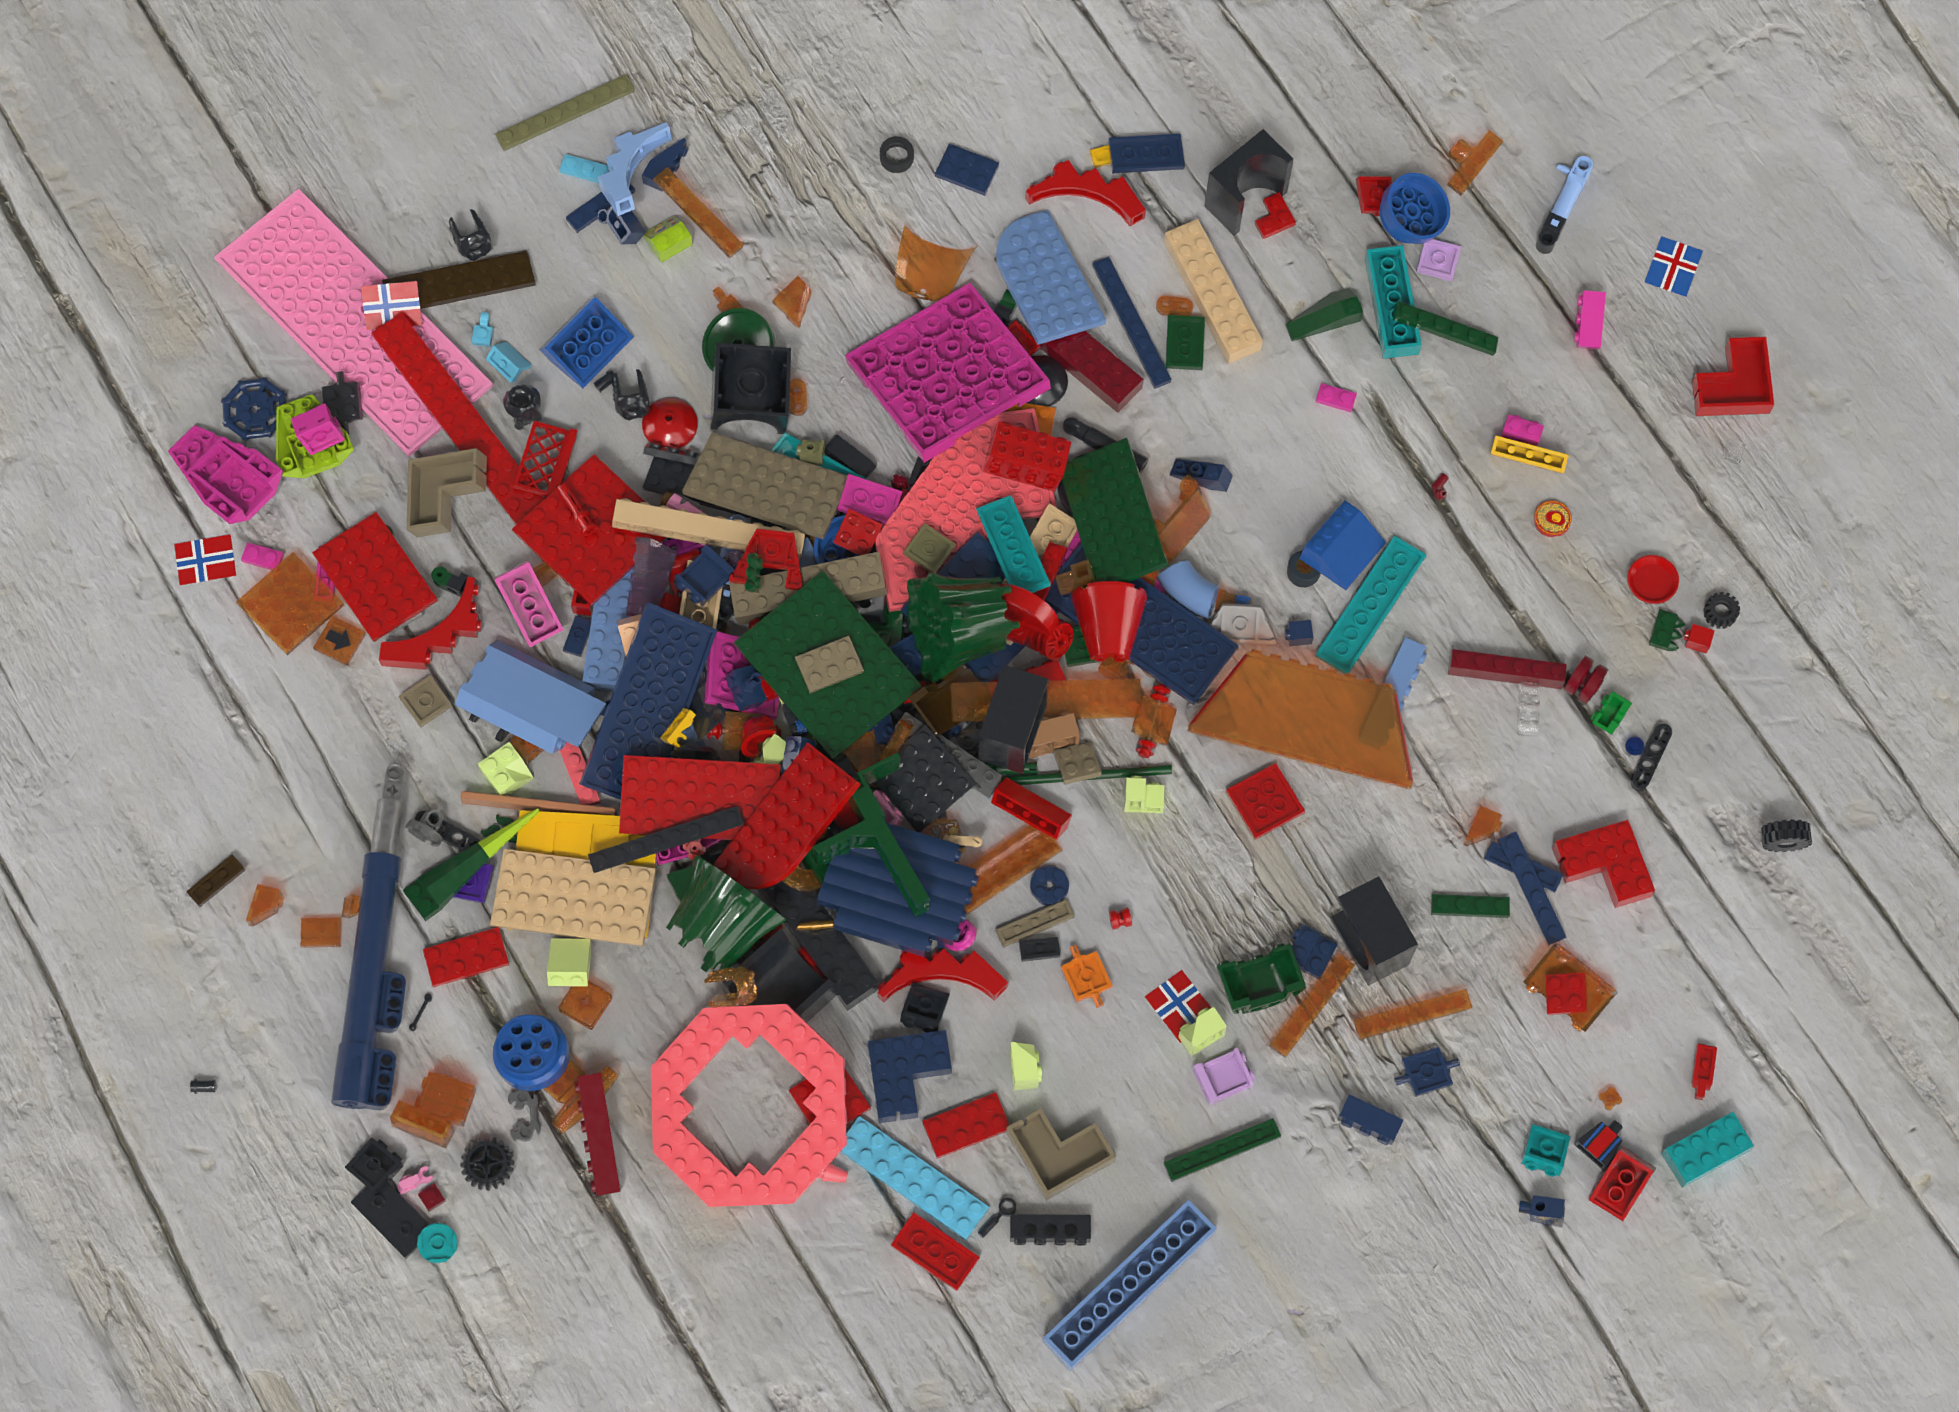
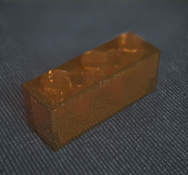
(422, 1124)

